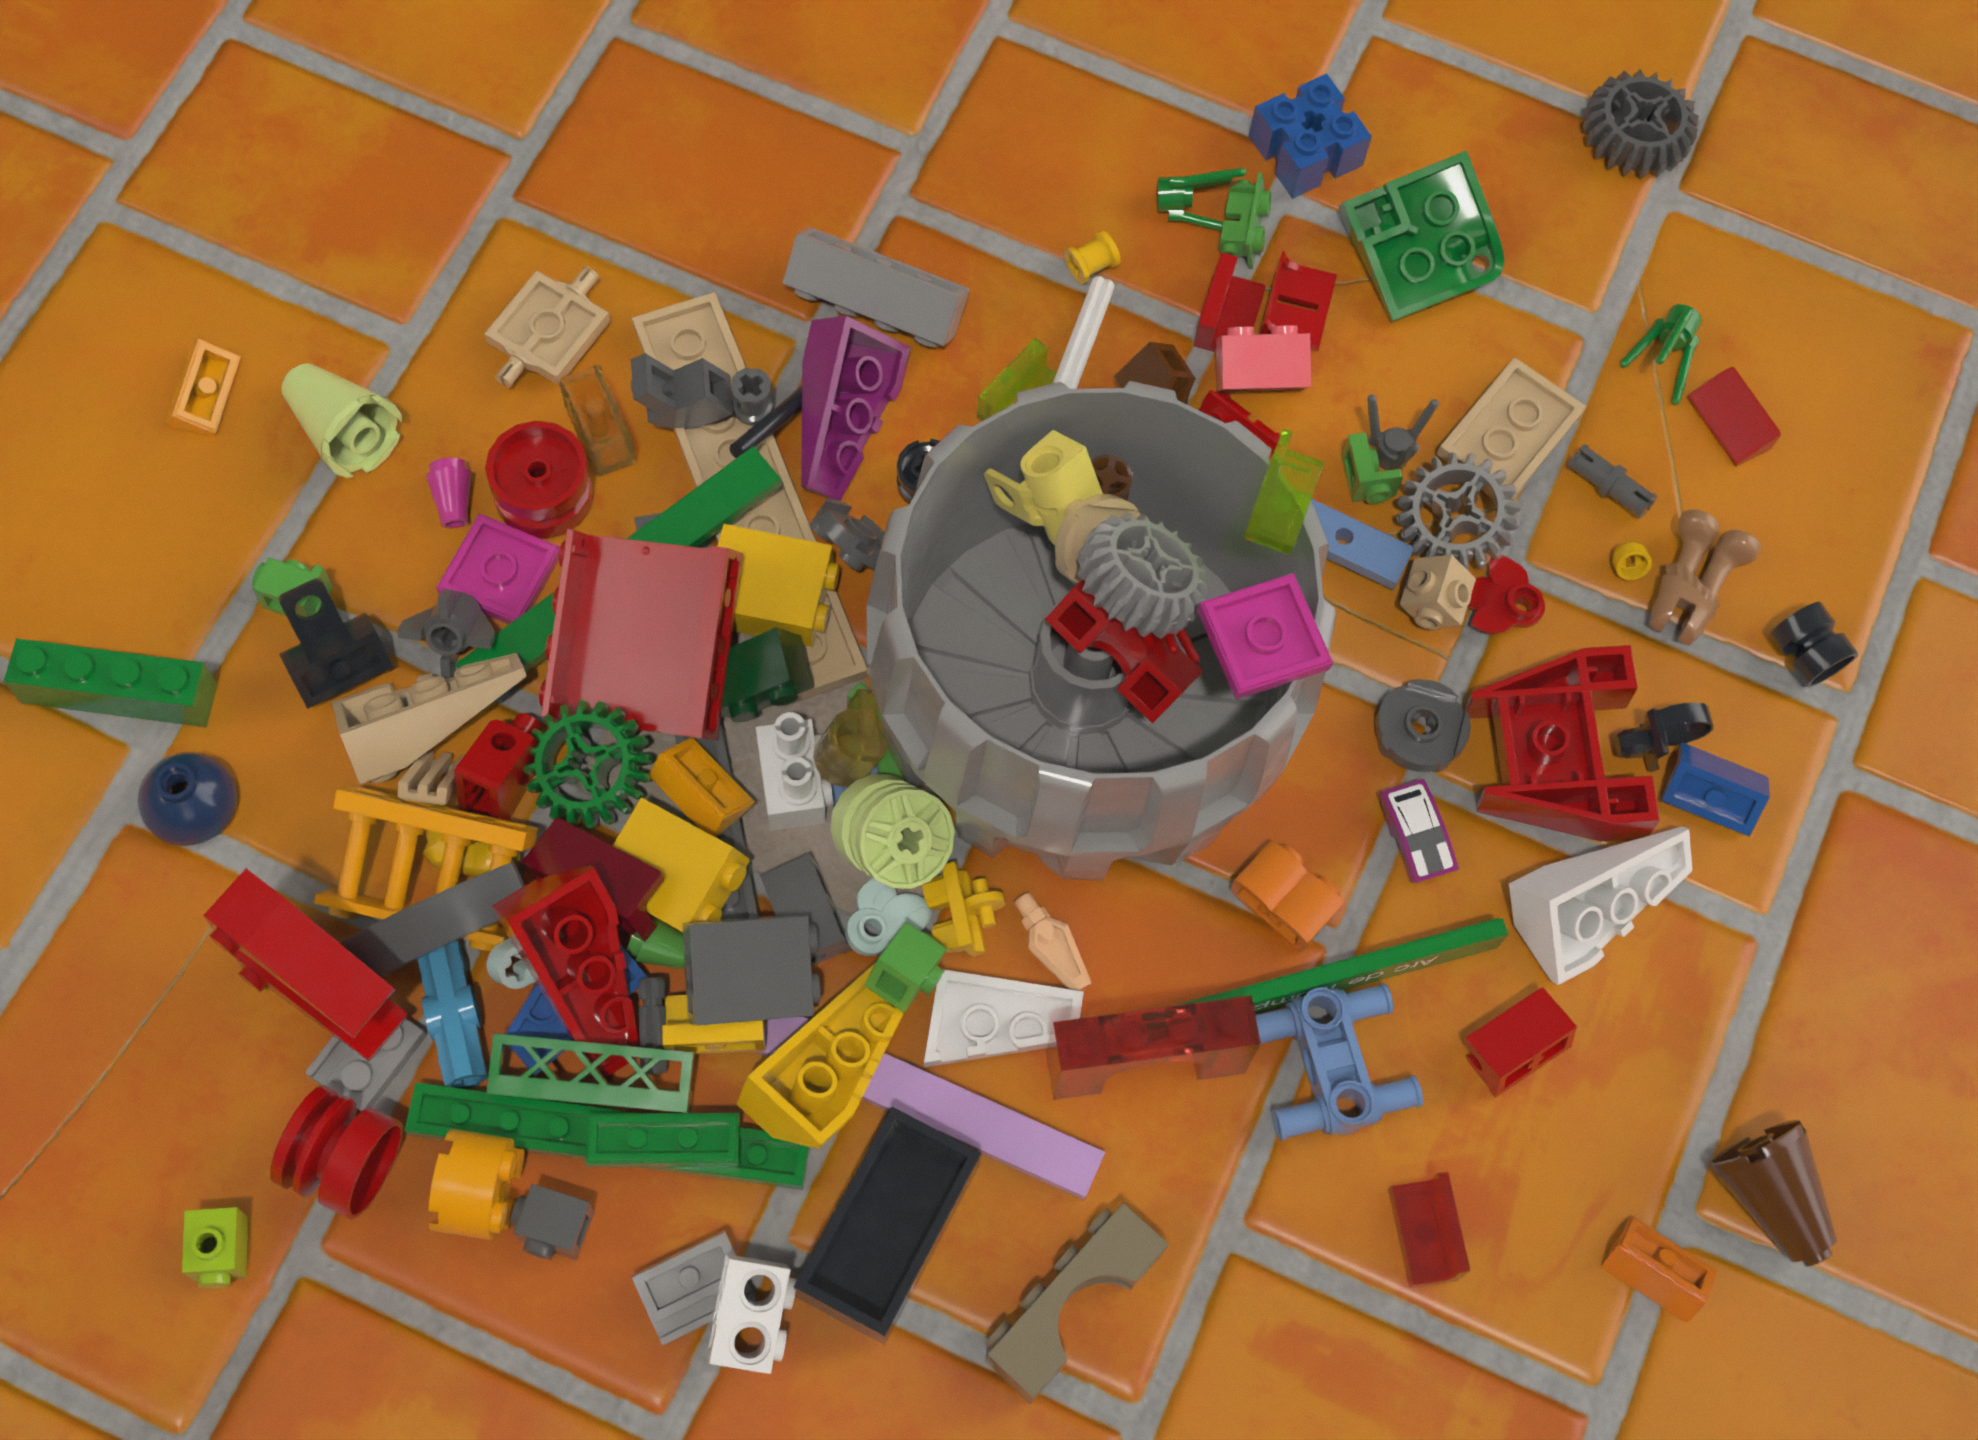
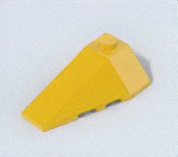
(823, 1069)

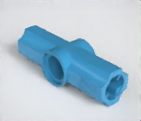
(453, 1017)

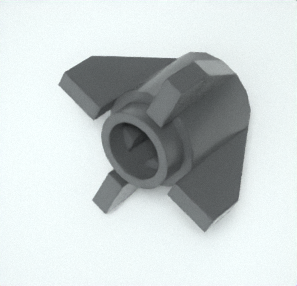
(451, 621)

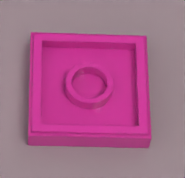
(501, 568)
(1264, 636)

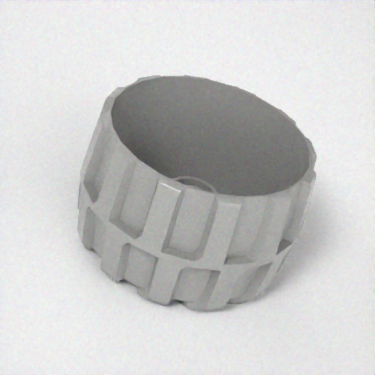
(1008, 712)

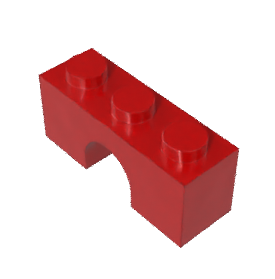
(1151, 672)

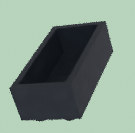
(887, 1225)

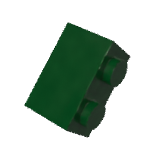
(764, 673)

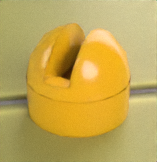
(1640, 557)

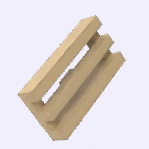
(425, 776)

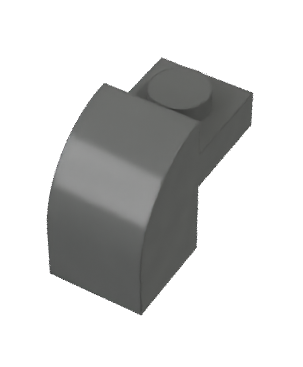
(682, 396)

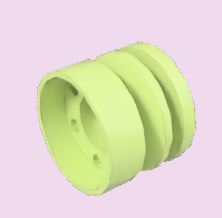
(892, 831)

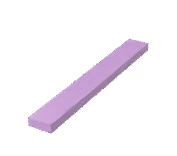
(970, 1119)

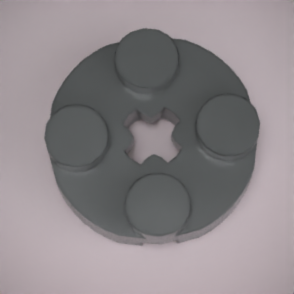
(857, 538)
(1444, 714)

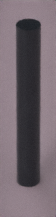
(768, 424)

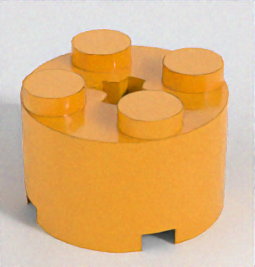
(474, 1185)

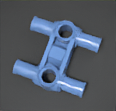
(1335, 1062)

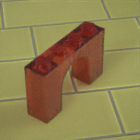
(1213, 1034)

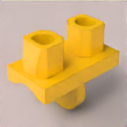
(956, 891)

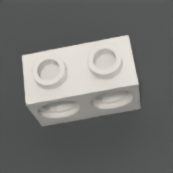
(736, 1312)

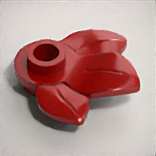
(1498, 593)

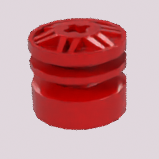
(336, 1152)

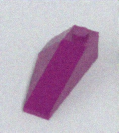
(845, 388)

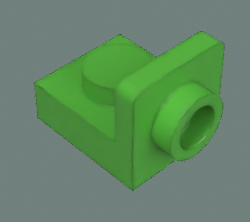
(1363, 473)

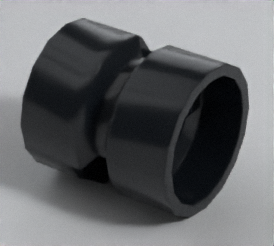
(1814, 644)

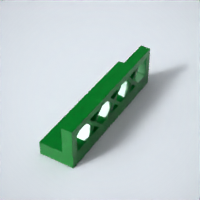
(590, 1091)

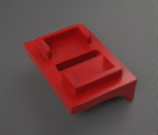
(1304, 287)

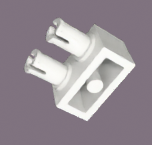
(790, 781)

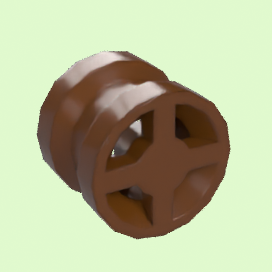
(1113, 473)

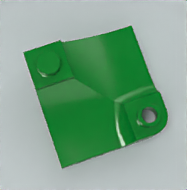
(1424, 236)

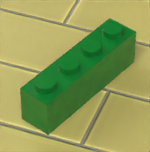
(111, 682)

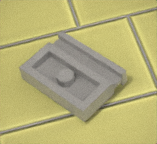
(361, 1079)
(685, 1287)

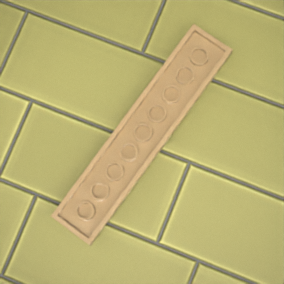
(699, 331)

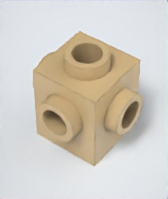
(1437, 592)

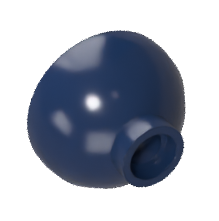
(197, 811)

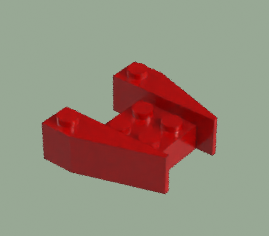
(1554, 752)
(303, 965)

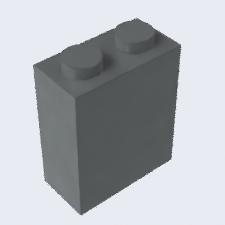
(750, 969)

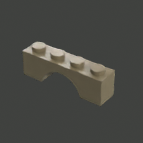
(1117, 1254)

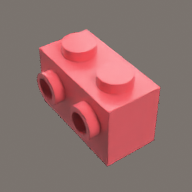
(1263, 361)

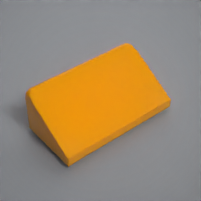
(202, 389)
(700, 787)

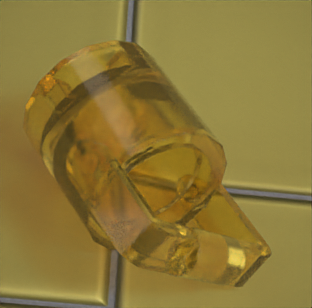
(851, 742)

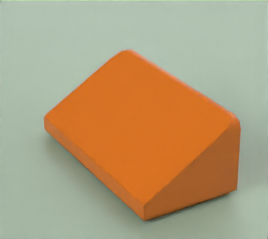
(1660, 1269)

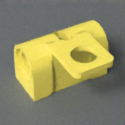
(1054, 475)

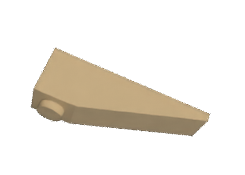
(394, 728)

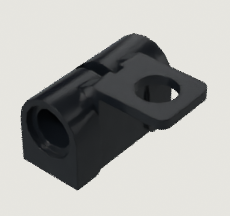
(331, 651)

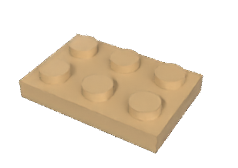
(1515, 424)

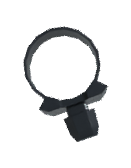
(1662, 729)

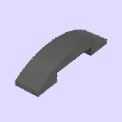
(434, 921)

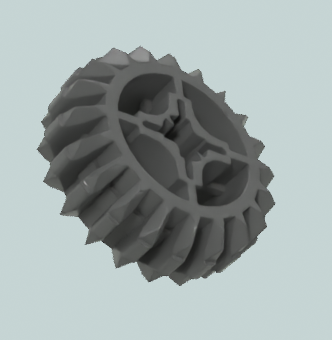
(1639, 133)

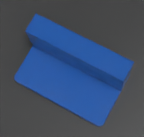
(1716, 789)

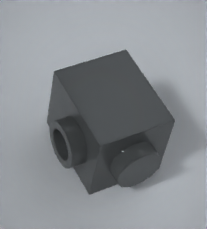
(551, 1222)

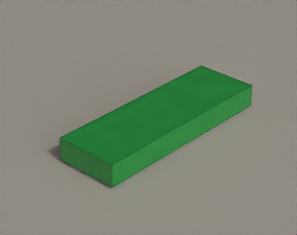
(663, 1140)

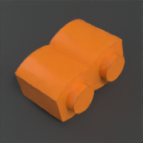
(1287, 895)

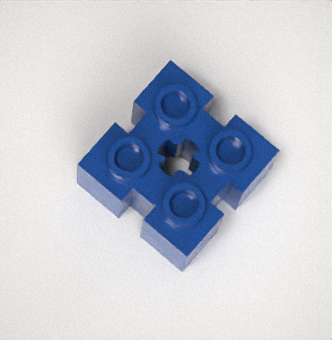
(1309, 135)

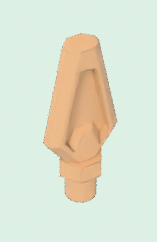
(1053, 944)

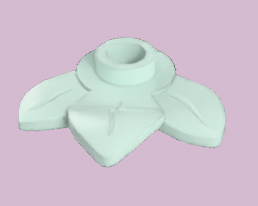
(885, 912)

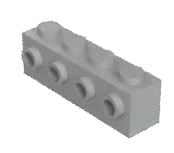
(875, 287)

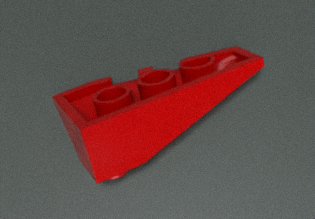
(573, 951)

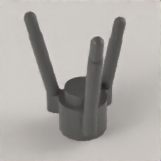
(1396, 444)

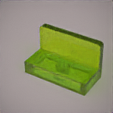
(1023, 373)
(1283, 498)

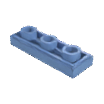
(1367, 549)

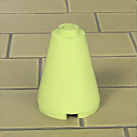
(343, 420)

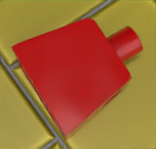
(492, 772)

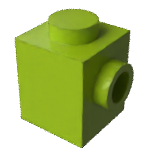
(215, 1246)

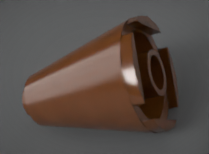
(1781, 1190)

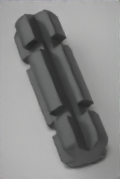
(651, 1018)

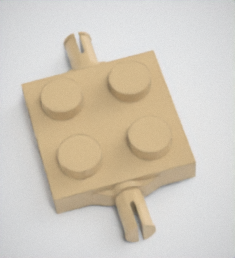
(547, 327)

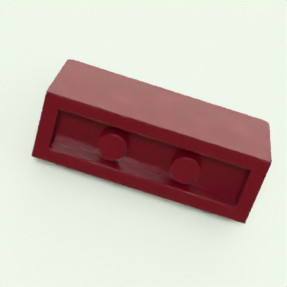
(624, 876)

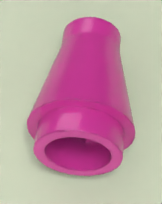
(450, 489)

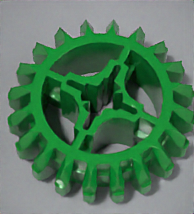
(606, 757)

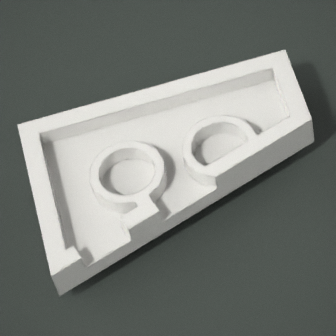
(993, 1017)

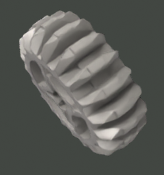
(1443, 502)
(1142, 575)

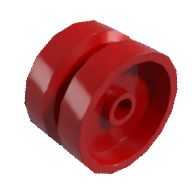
(539, 478)

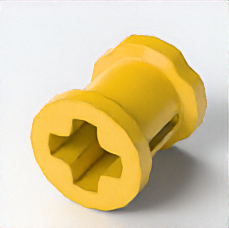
(1092, 257)

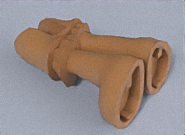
(1681, 586)

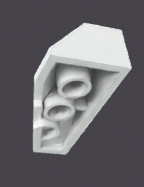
(1587, 900)

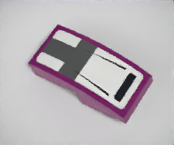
(1419, 830)

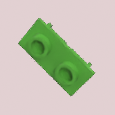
(1249, 205)

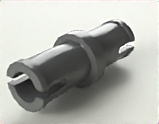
(1612, 481)

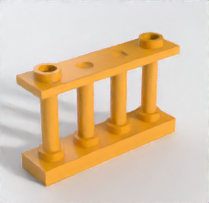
(411, 820)

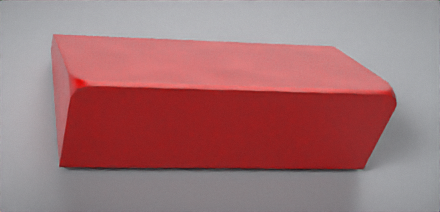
(1735, 416)

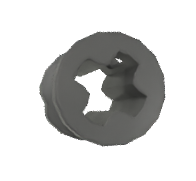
(751, 395)

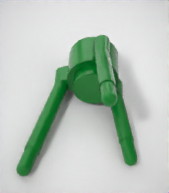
(1177, 193)
(1675, 332)

